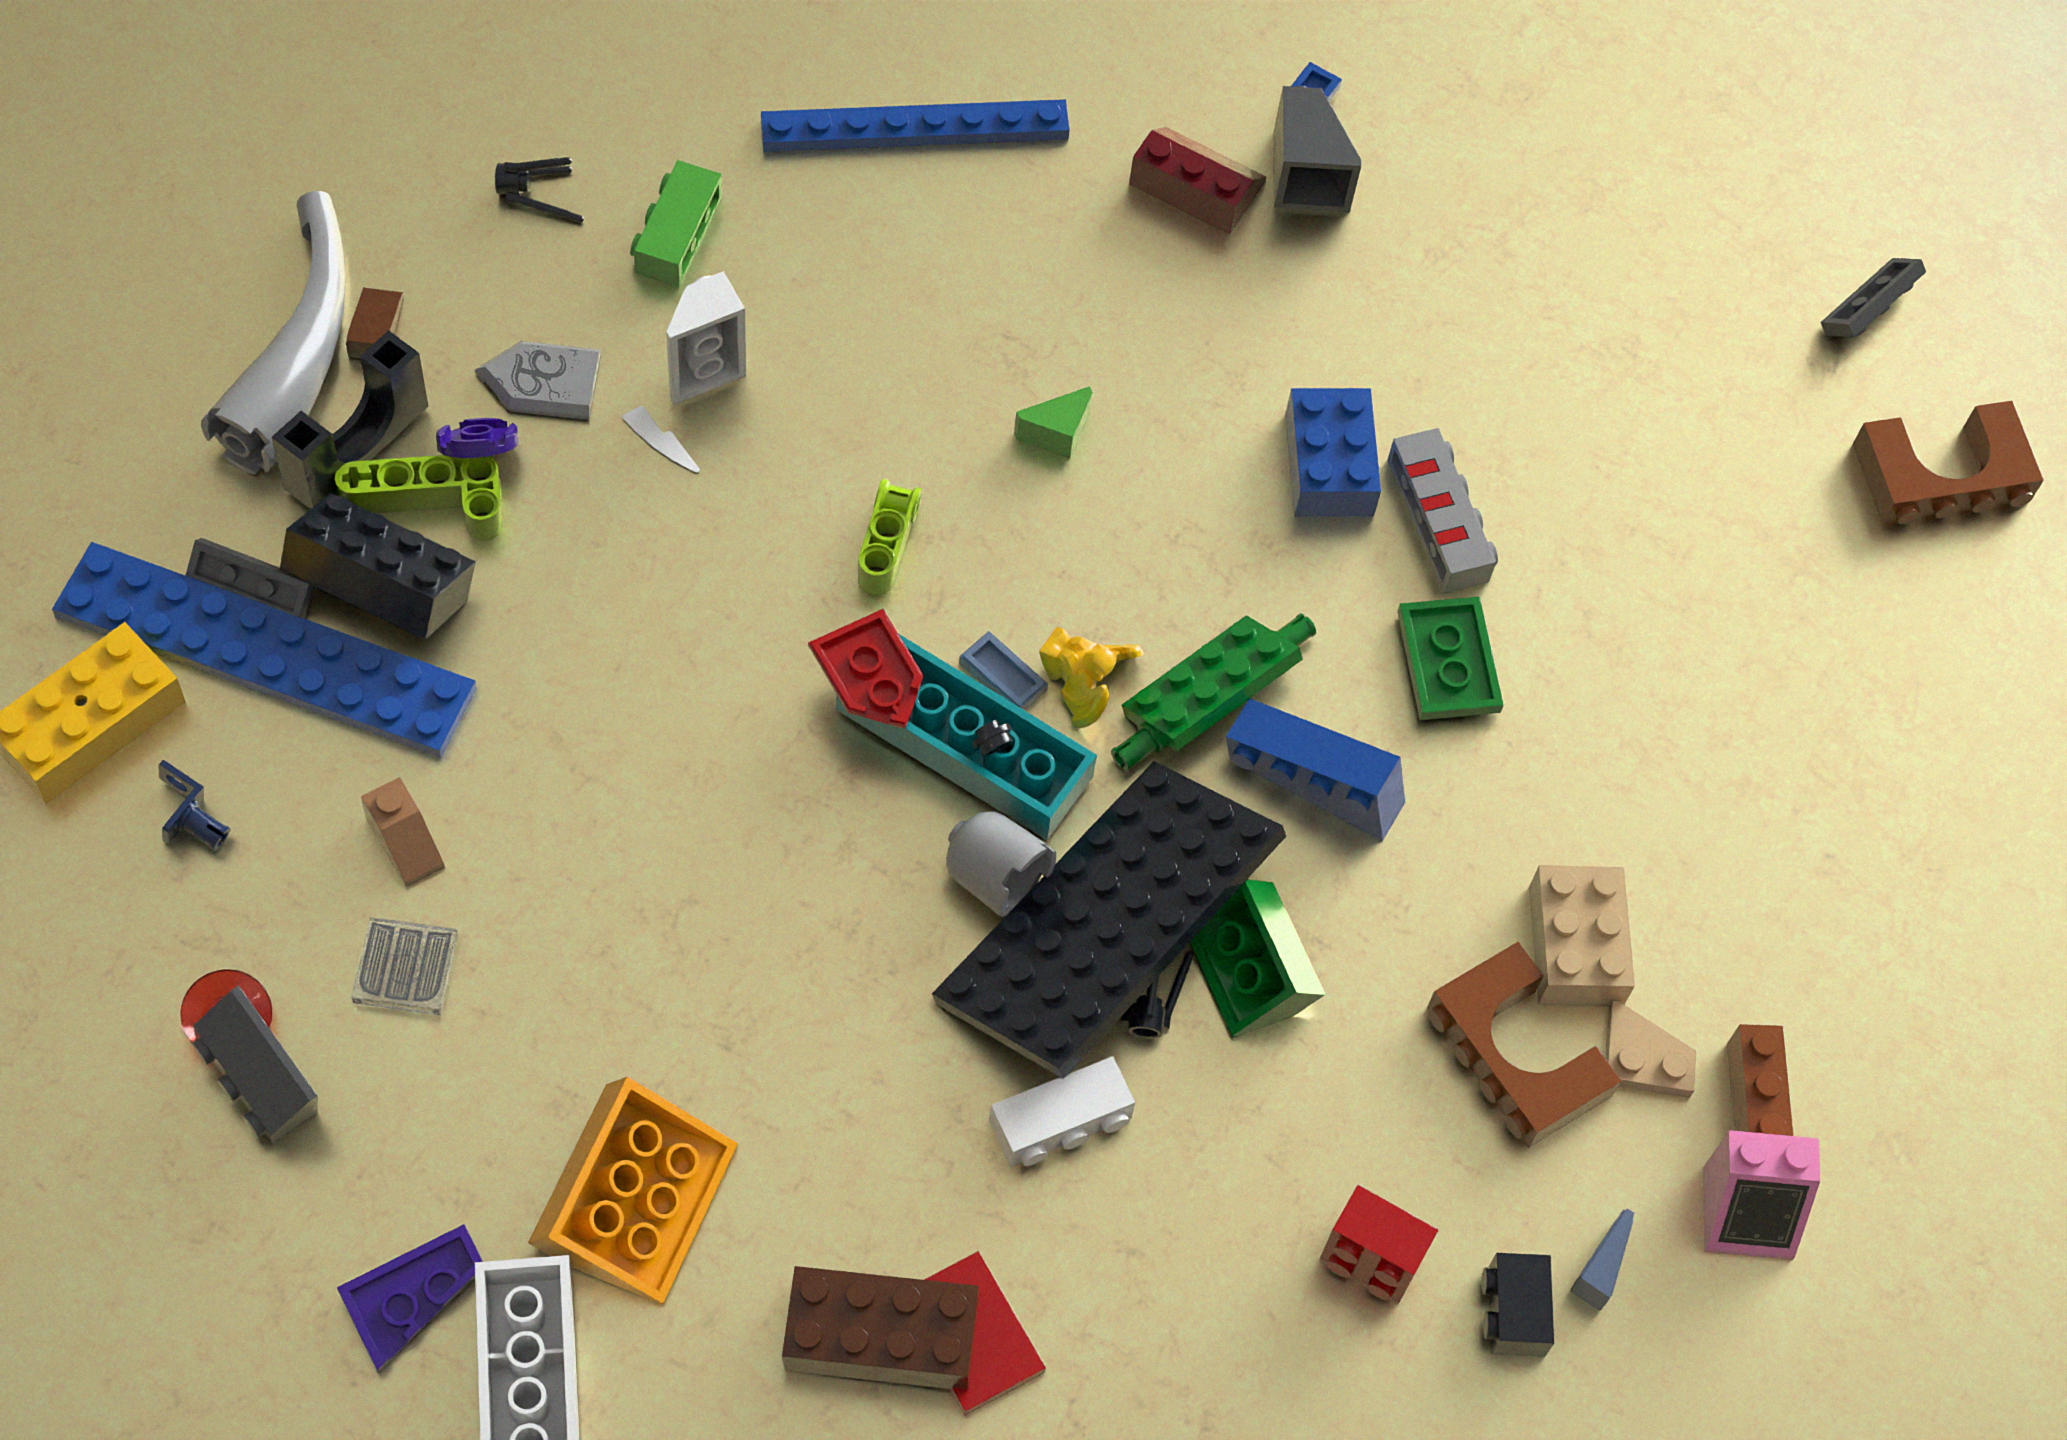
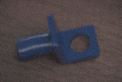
(189, 815)

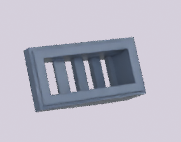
(1600, 1274)

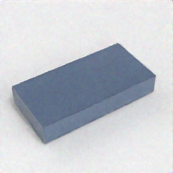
(1003, 671)

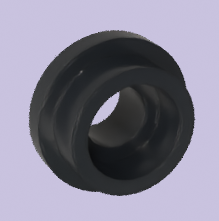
(992, 738)

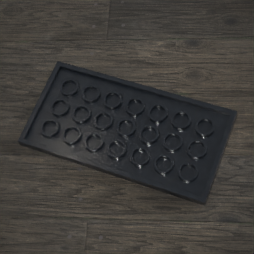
(1108, 918)

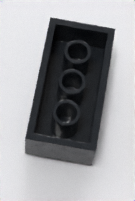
(377, 565)

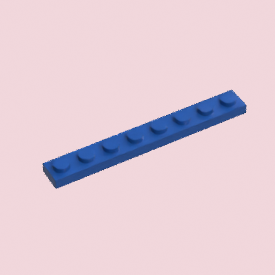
(914, 125)

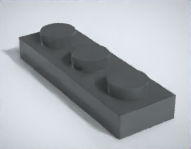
(1873, 297)
(248, 577)

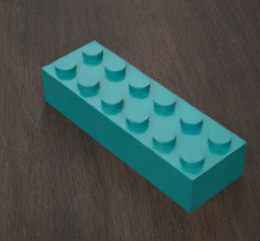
(1028, 780)

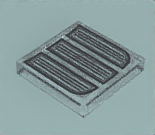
(404, 966)

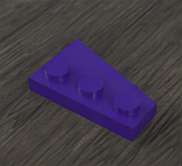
(408, 1292)

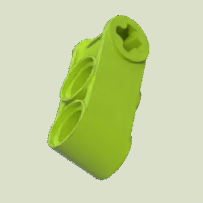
(893, 513)

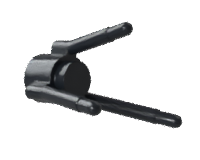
(515, 178)
(1147, 1015)

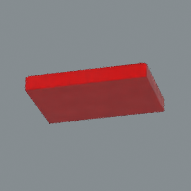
(1001, 1349)

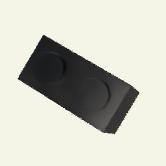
(1519, 1304)

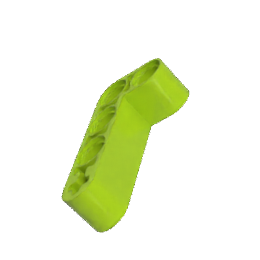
(357, 482)

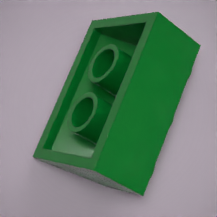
(1255, 960)

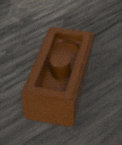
(373, 317)

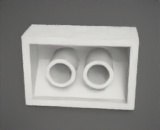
(706, 338)

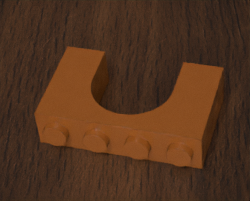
(1910, 491)
(1531, 1102)

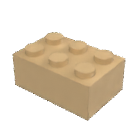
(1581, 935)

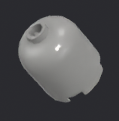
(997, 860)

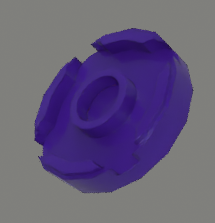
(477, 438)

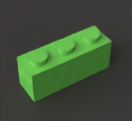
(676, 223)

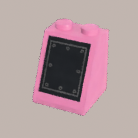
(1759, 1193)

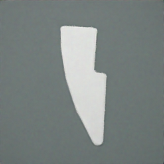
(665, 442)

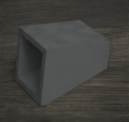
(1312, 154)

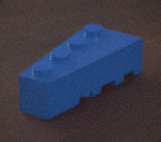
(1320, 766)

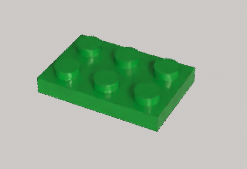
(1450, 658)

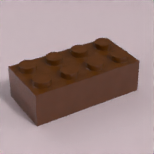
(880, 1328)

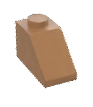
(402, 831)

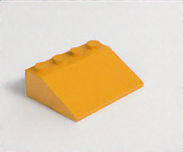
(634, 1191)

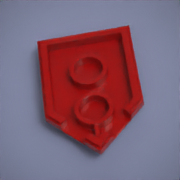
(870, 669)

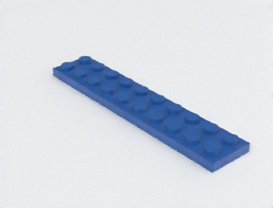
(267, 649)

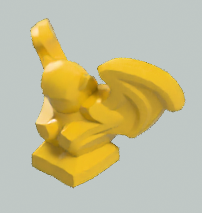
(1080, 666)

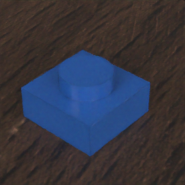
(1317, 77)

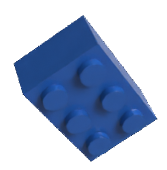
(1332, 452)

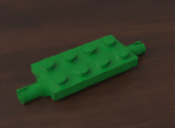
(1209, 685)

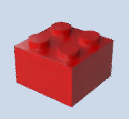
(1377, 1244)

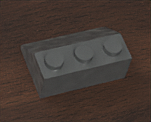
(254, 1067)

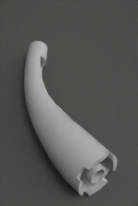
(297, 359)

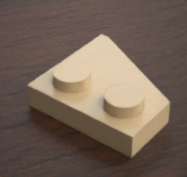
(1648, 1055)

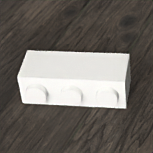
(1062, 1113)

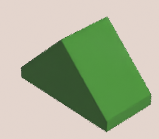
(1055, 423)

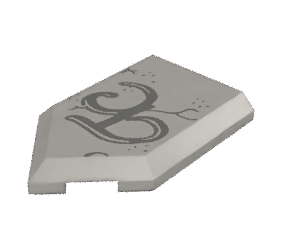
(544, 379)

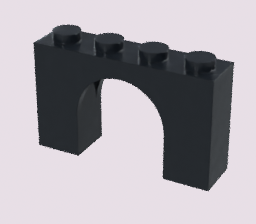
(390, 402)

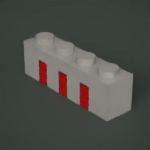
(1442, 510)

